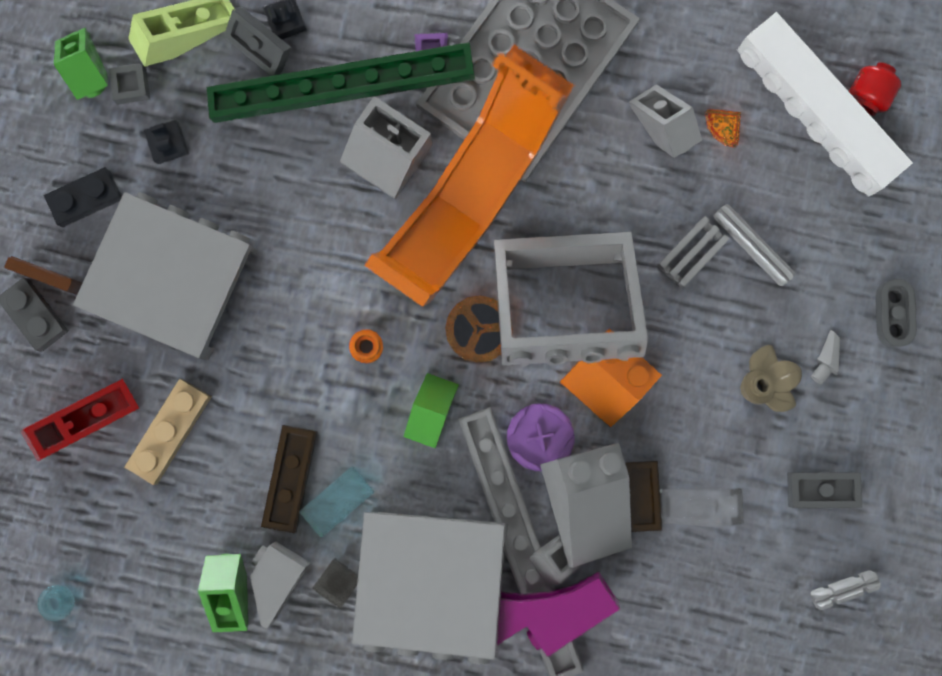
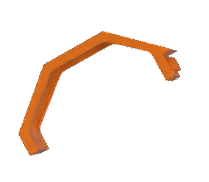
(477, 180)

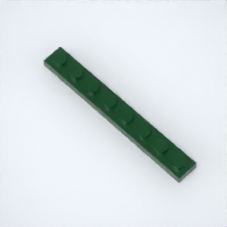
(340, 82)

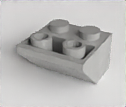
(385, 147)

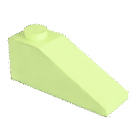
(177, 28)

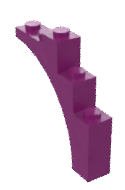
(556, 615)

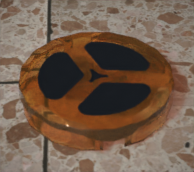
(475, 329)

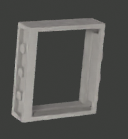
(570, 251)

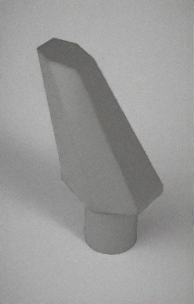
(828, 359)

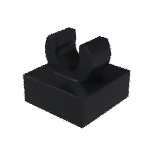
(285, 18)
(166, 142)

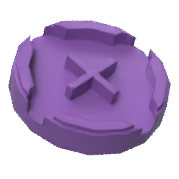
(540, 436)

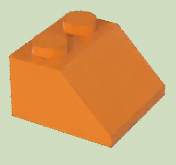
(611, 385)

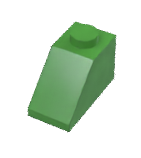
(80, 64)
(224, 592)

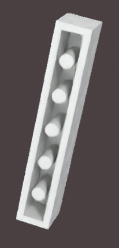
(823, 105)

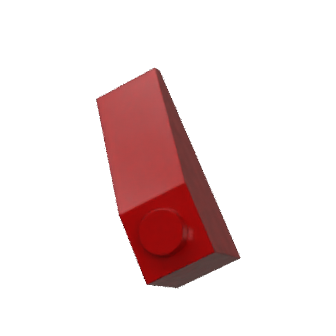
(79, 419)

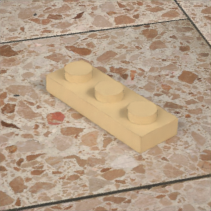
(168, 432)

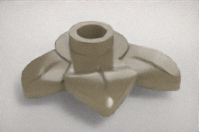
(775, 380)

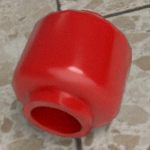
(876, 88)

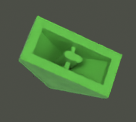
(430, 410)

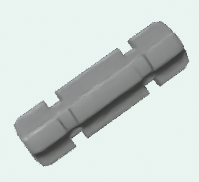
(845, 590)

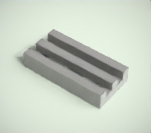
(712, 231)

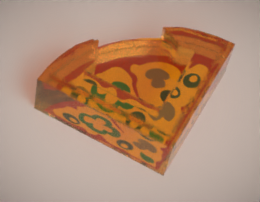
(724, 126)

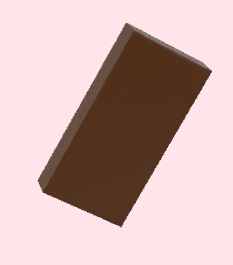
(43, 275)

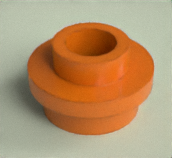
(355, 346)

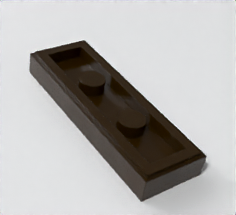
(289, 479)

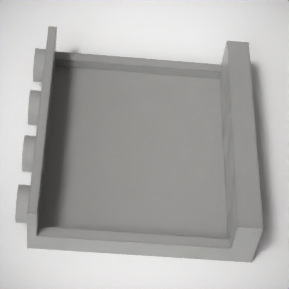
(164, 274)
(429, 586)

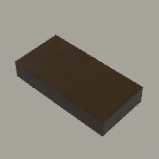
(644, 496)

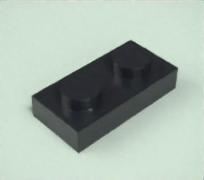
(83, 197)

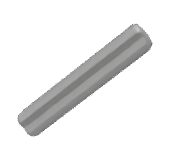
(754, 245)

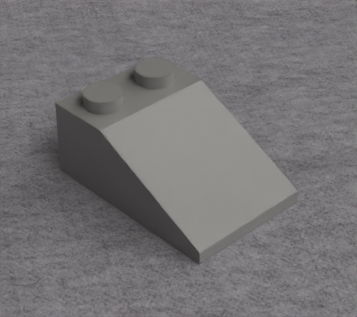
(590, 503)

